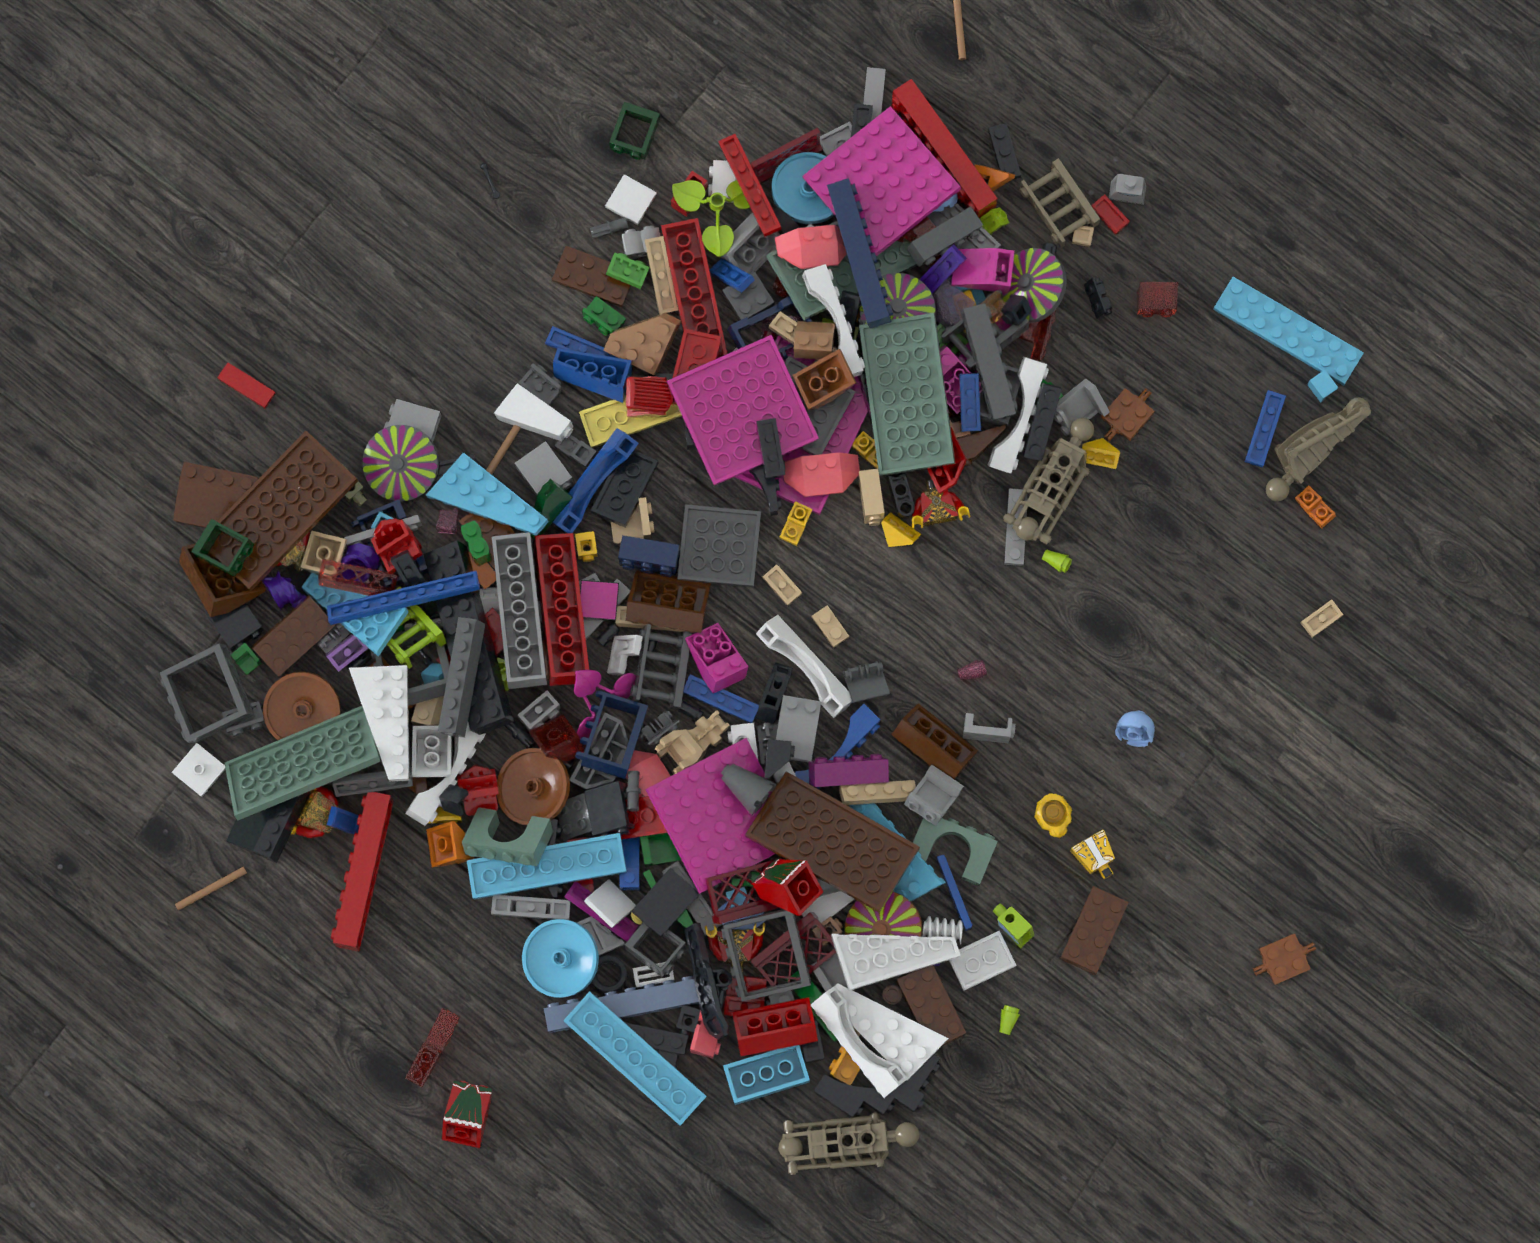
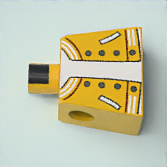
(1095, 854)

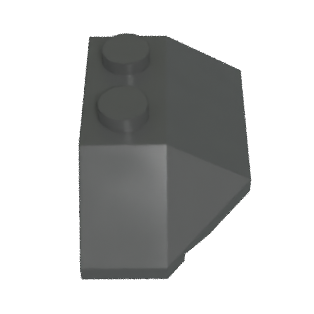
(609, 744)

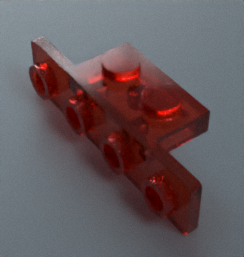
(1039, 335)

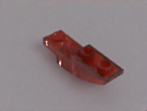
(433, 1047)

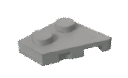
(602, 935)

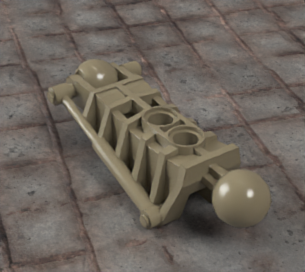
(1312, 444)
(1027, 527)
(792, 1147)

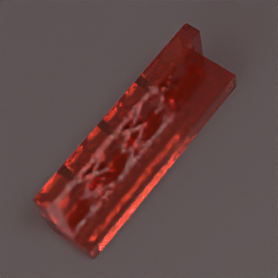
(351, 585)

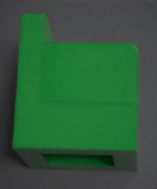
(246, 659)

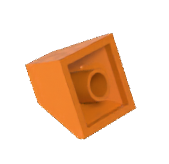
(446, 844)

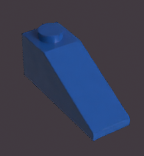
(631, 879)

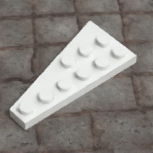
(385, 704)
(881, 957)
(891, 1033)

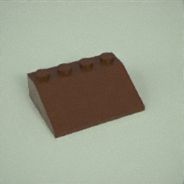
(208, 493)
(215, 588)
(667, 602)

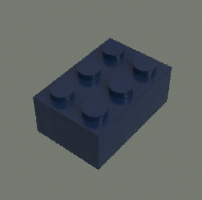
(649, 555)

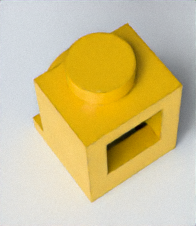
(583, 540)

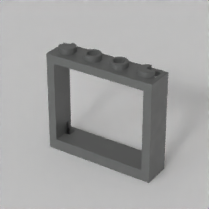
(234, 684)
(429, 690)
(371, 781)
(736, 970)

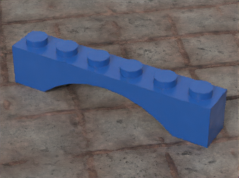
(611, 455)
(861, 724)

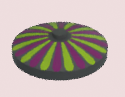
(1040, 279)
(906, 296)
(400, 463)

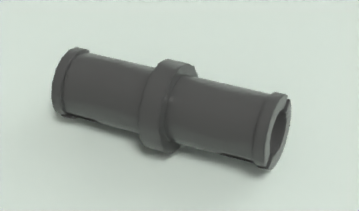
(633, 791)

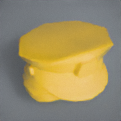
(1053, 814)

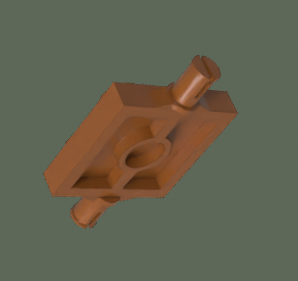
(1128, 414)
(1284, 959)

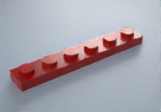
(749, 185)

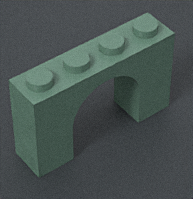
(980, 846)
(524, 850)

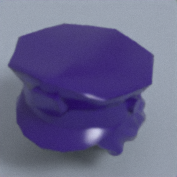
(361, 556)
(283, 591)

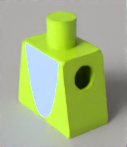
(1019, 930)

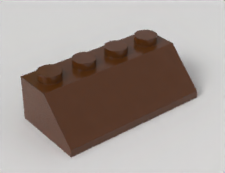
(934, 741)

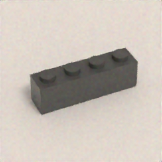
(944, 236)

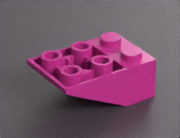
(985, 269)
(951, 369)
(716, 658)

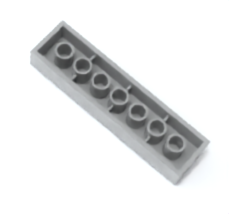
(519, 610)

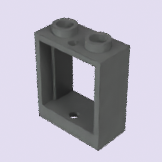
(640, 935)

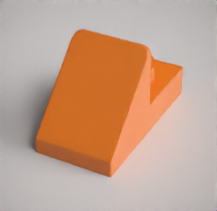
(996, 177)

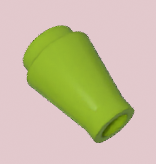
(1057, 560)
(1008, 1019)

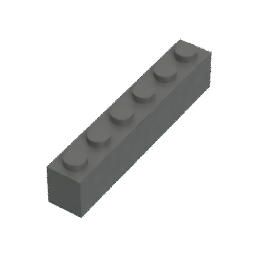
(988, 361)
(461, 677)

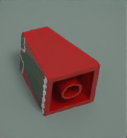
(788, 885)
(466, 1114)

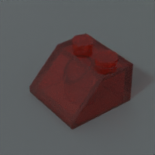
(1157, 298)
(557, 739)

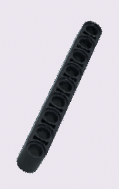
(893, 482)

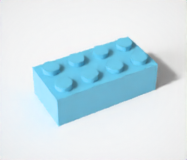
(766, 1074)

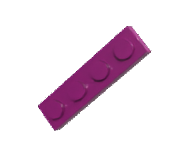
(578, 894)

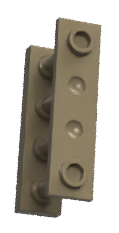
(1078, 202)

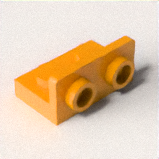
(844, 1068)

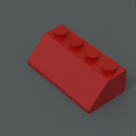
(775, 1026)

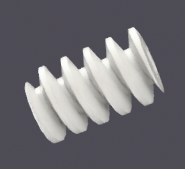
(942, 929)

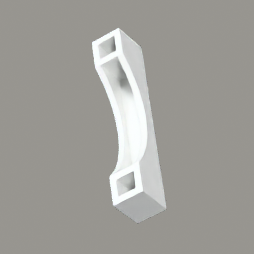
(820, 285)
(1005, 453)
(781, 638)
(425, 803)
(882, 1073)

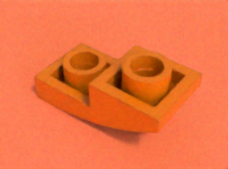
(1315, 507)
(485, 573)

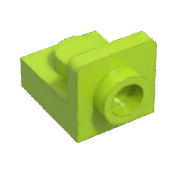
(994, 220)

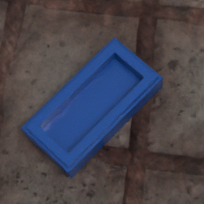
(343, 820)

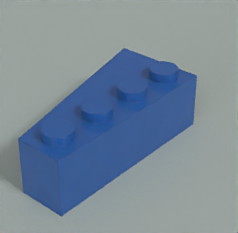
(593, 372)

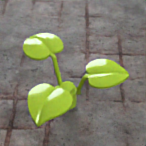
(690, 195)

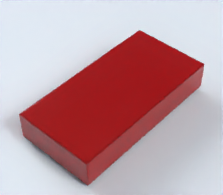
(1110, 214)

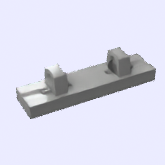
(530, 907)

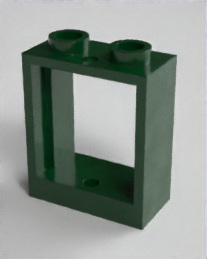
(640, 114)
(209, 537)

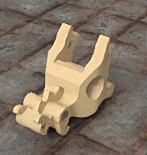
(690, 746)

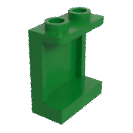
(658, 849)

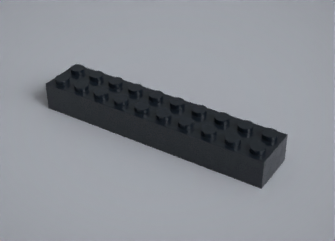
(489, 699)

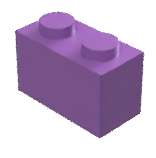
(346, 652)

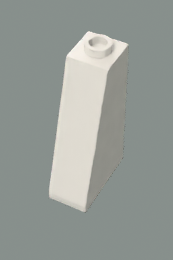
(533, 414)

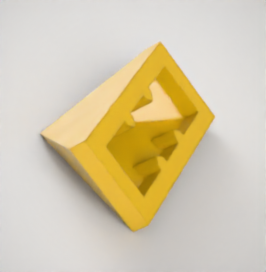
(1101, 453)
(898, 532)
(444, 817)

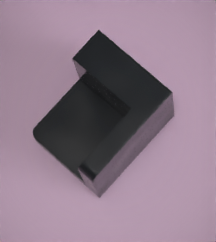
(452, 798)

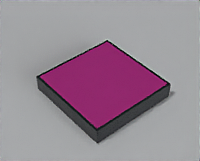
(599, 600)

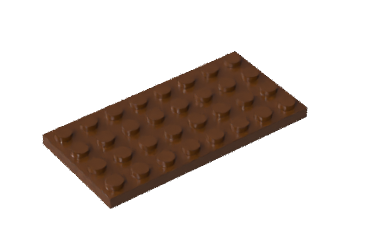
(283, 507)
(834, 840)

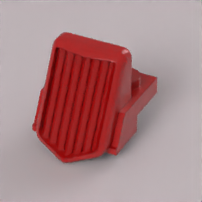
(647, 396)
(392, 538)
(481, 786)

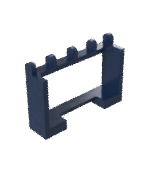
(745, 323)
(396, 505)
(621, 704)

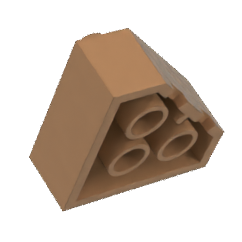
(644, 342)

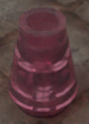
(973, 670)

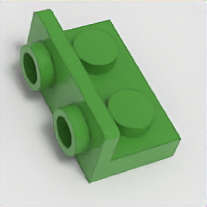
(627, 270)

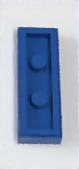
(731, 275)
(969, 402)

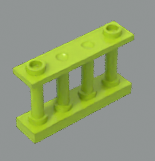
(423, 623)

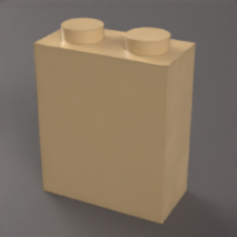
(871, 497)

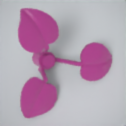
(586, 685)

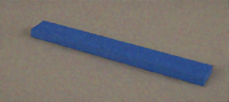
(403, 597)

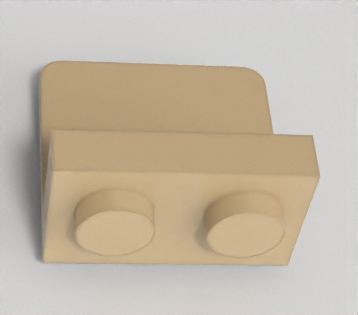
(638, 524)

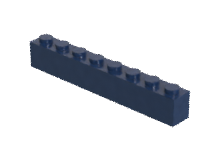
(859, 253)

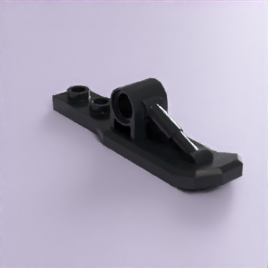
(708, 983)

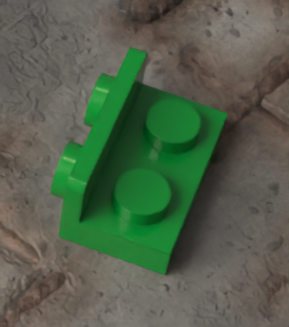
(603, 316)

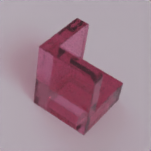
(448, 521)

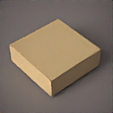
(1083, 236)

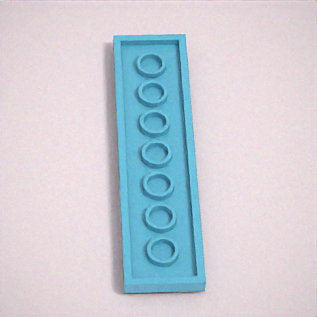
(1288, 330)
(558, 865)
(634, 1058)

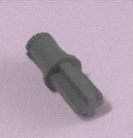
(609, 227)

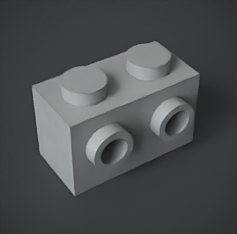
(539, 711)

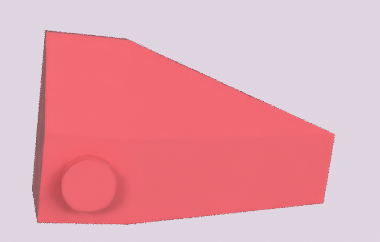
(703, 1042)

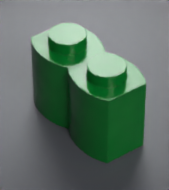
(477, 545)

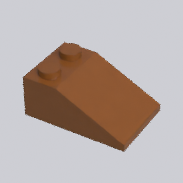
(824, 380)

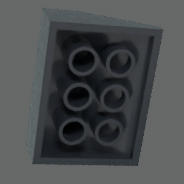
(269, 829)

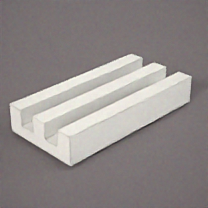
(658, 981)

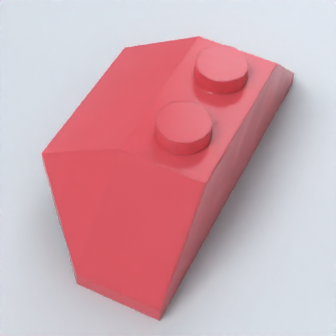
(812, 246)
(822, 473)
(650, 768)

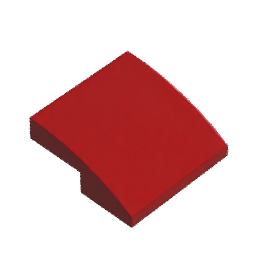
(734, 1003)

